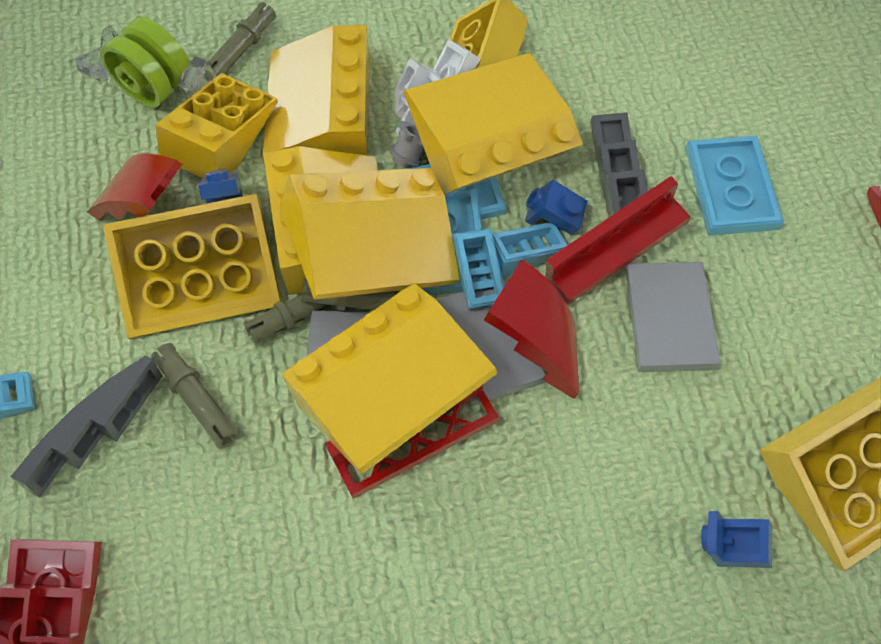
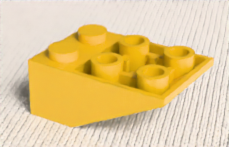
(214, 126)

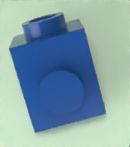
(220, 186)
(557, 206)
(738, 541)

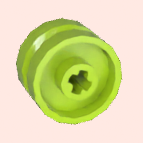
(145, 61)

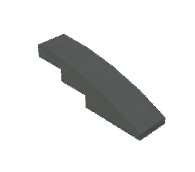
(617, 161)
(101, 413)

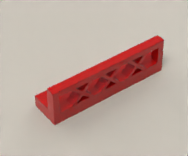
(616, 241)
(416, 457)

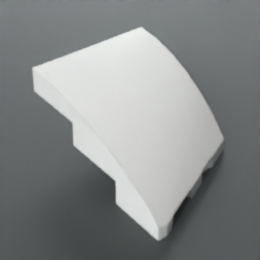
(452, 61)

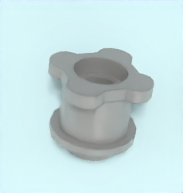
(408, 147)

